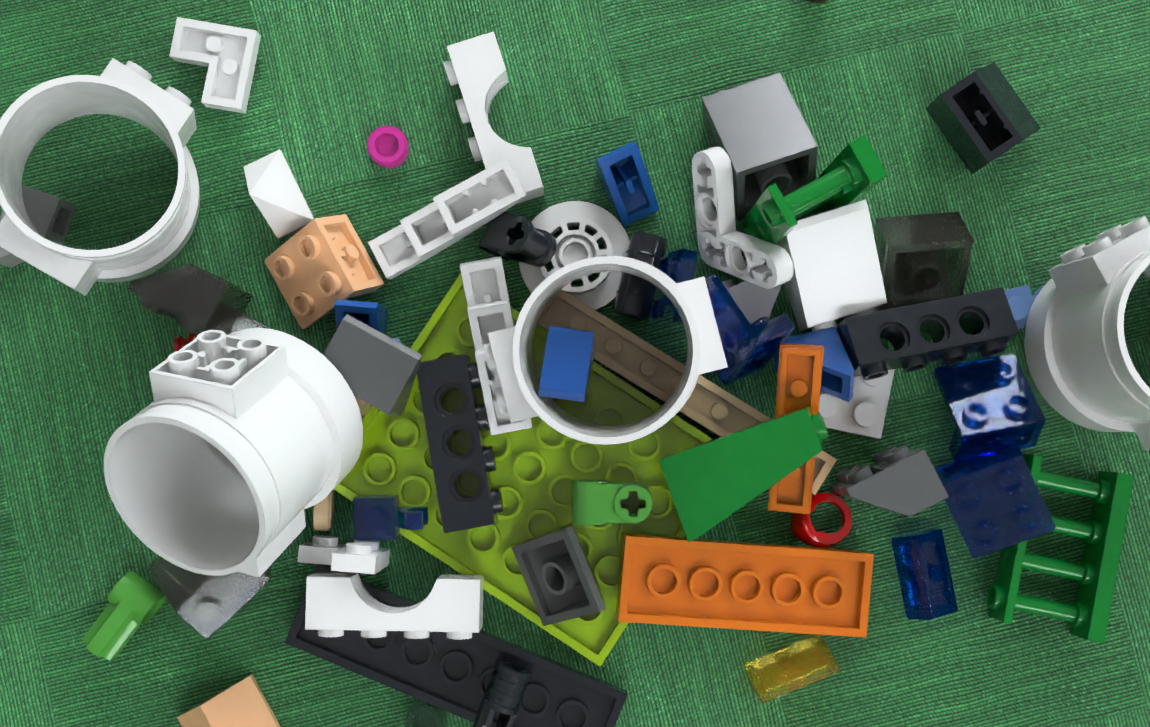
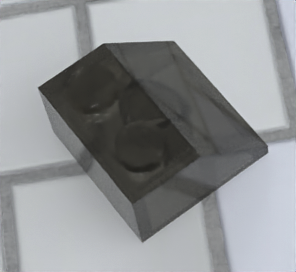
(922, 257)
(205, 599)

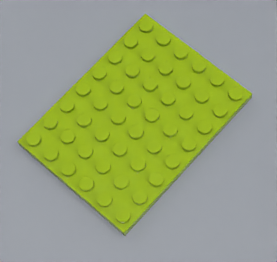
(533, 477)

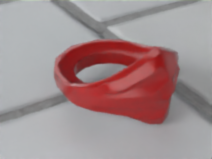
(805, 532)

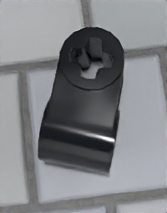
(517, 240)

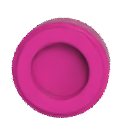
(388, 147)

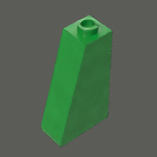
(731, 470)

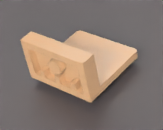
(322, 266)

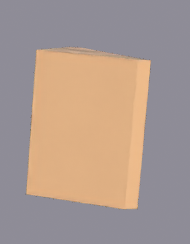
(234, 707)

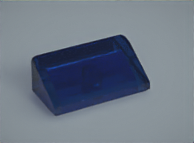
(924, 575)

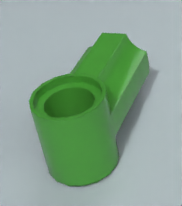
(130, 606)

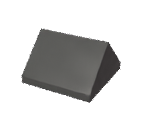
(373, 365)
(559, 576)

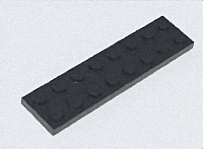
(457, 672)

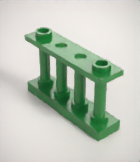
(840, 184)
(1093, 574)

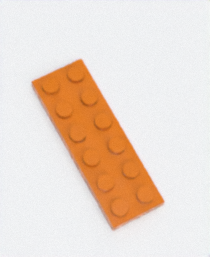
(744, 586)

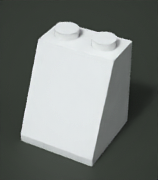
(833, 267)

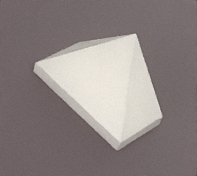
(277, 194)

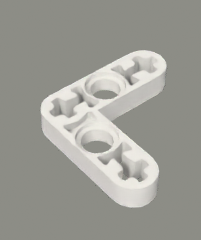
(716, 232)

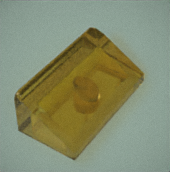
(790, 668)

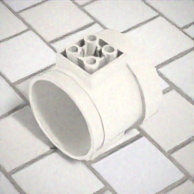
(119, 92)
(1078, 334)
(512, 352)
(233, 450)

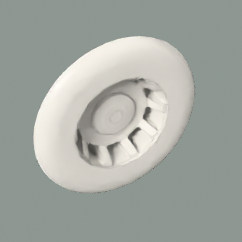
(579, 245)

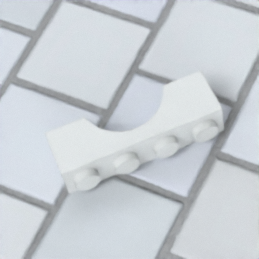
(481, 73)
(342, 603)

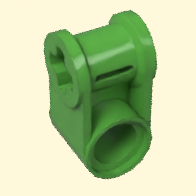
(600, 502)

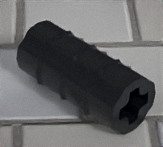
(634, 293)

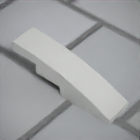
(448, 219)
(488, 312)

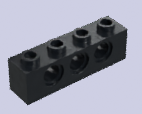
(982, 312)
(456, 509)

